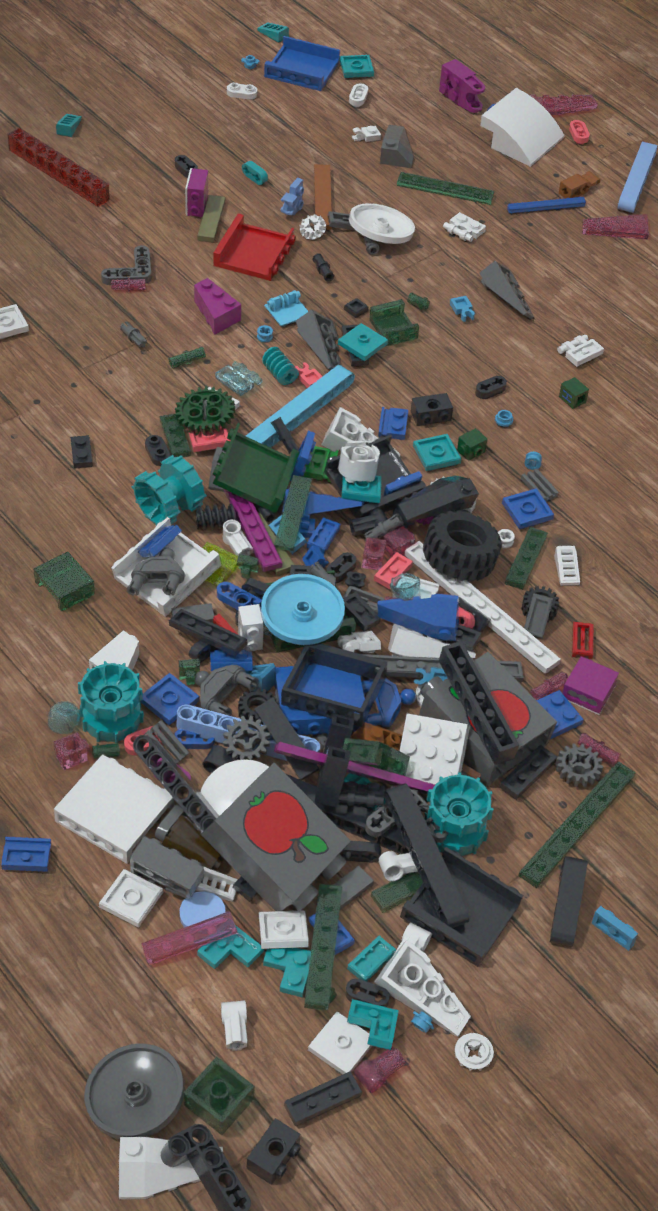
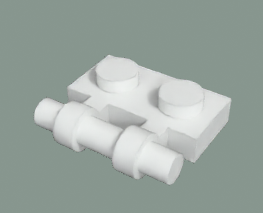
(464, 227)
(584, 351)
(364, 641)

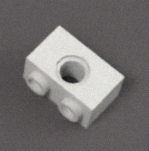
(251, 626)

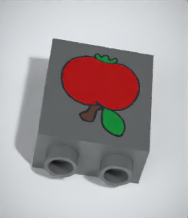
(523, 714)
(278, 840)

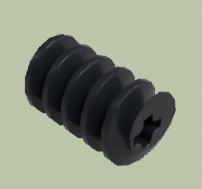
(214, 516)

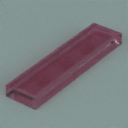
(189, 938)

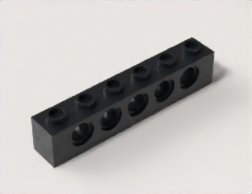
(478, 703)

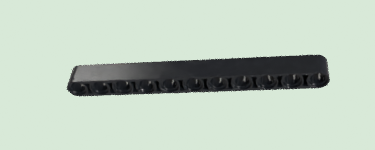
(343, 816)

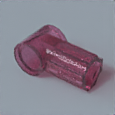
(374, 1072)

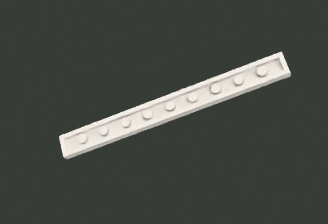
(500, 622)

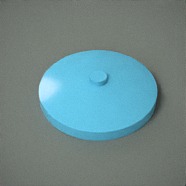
(302, 609)

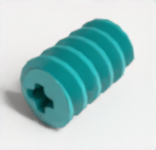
(280, 366)

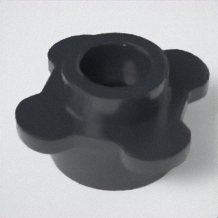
(355, 579)

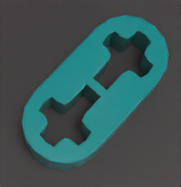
(254, 172)

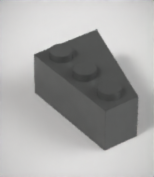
(166, 867)

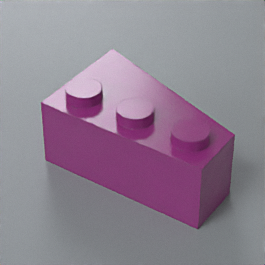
(216, 305)

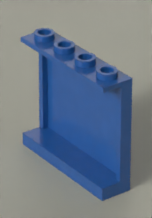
(303, 64)
(321, 682)

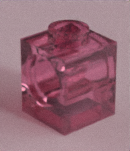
(398, 541)
(373, 553)
(71, 750)

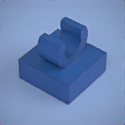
(307, 526)
(314, 555)

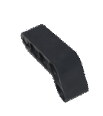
(568, 901)
(208, 1174)

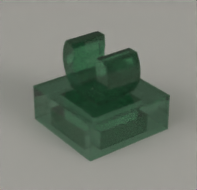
(247, 564)
(188, 670)

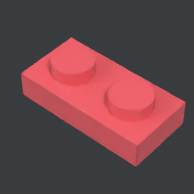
(395, 566)

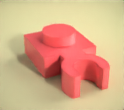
(308, 376)

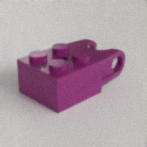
(461, 85)

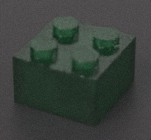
(219, 1095)

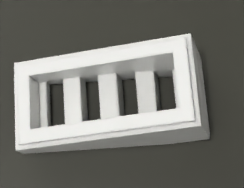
(562, 556)
(217, 877)

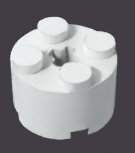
(358, 461)

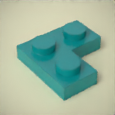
(239, 945)
(296, 967)
(379, 1020)

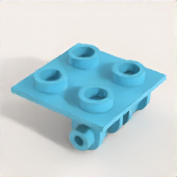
(286, 308)

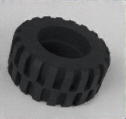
(462, 546)

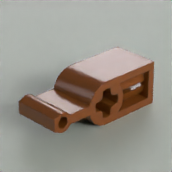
(578, 185)

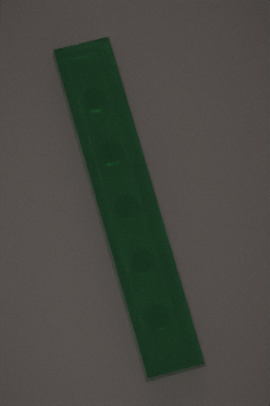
(445, 188)
(323, 947)

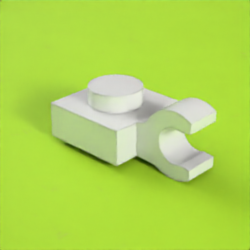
(368, 133)

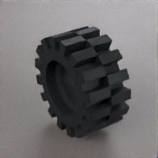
(528, 597)
(250, 699)

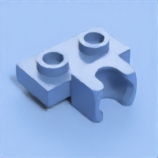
(293, 200)

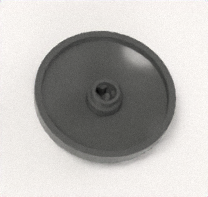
(134, 1091)

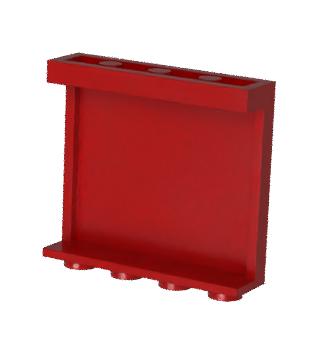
(252, 249)

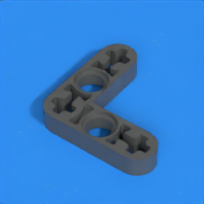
(134, 272)
(389, 822)

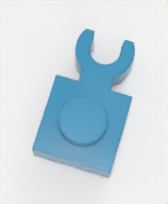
(462, 306)
(428, 676)

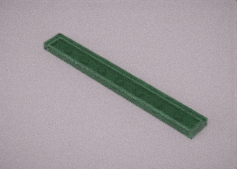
(576, 825)

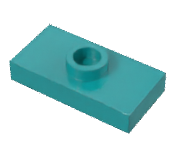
(371, 959)

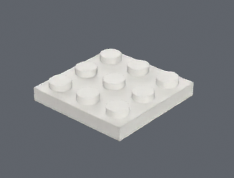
(434, 747)

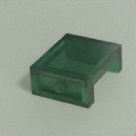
(393, 323)
(65, 580)
(377, 755)

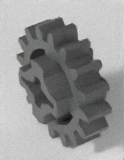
(255, 737)
(579, 765)

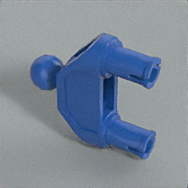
(388, 702)

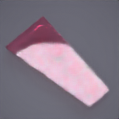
(565, 104)
(619, 226)

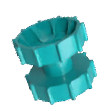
(174, 487)
(110, 702)
(469, 800)

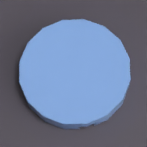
(200, 907)

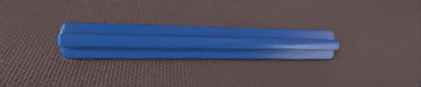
(546, 205)

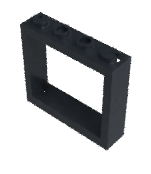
(339, 660)

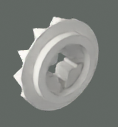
(319, 224)
(474, 1041)

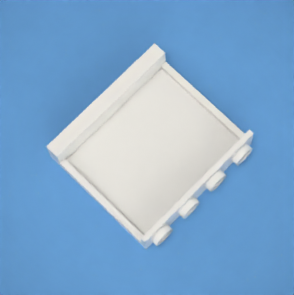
(192, 559)
(112, 807)

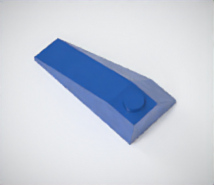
(323, 502)
(429, 616)

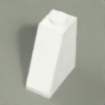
(120, 650)

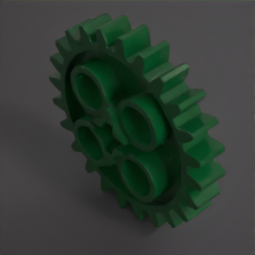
(191, 410)

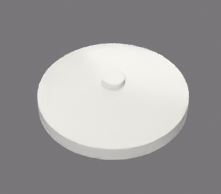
(381, 223)
(230, 782)

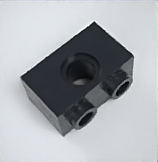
(431, 409)
(280, 1138)

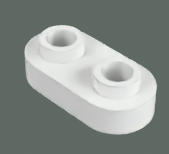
(242, 91)
(358, 95)

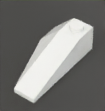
(347, 428)
(413, 644)
(419, 986)
(144, 1172)

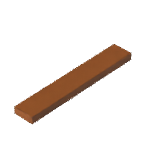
(322, 192)

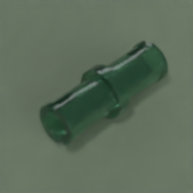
(187, 357)

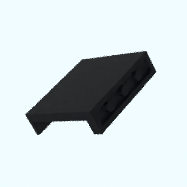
(389, 467)
(486, 900)

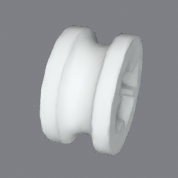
(507, 538)

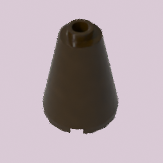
(191, 844)

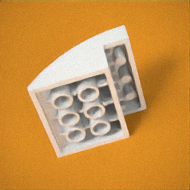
(521, 127)

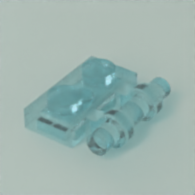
(234, 377)

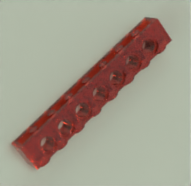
(58, 167)

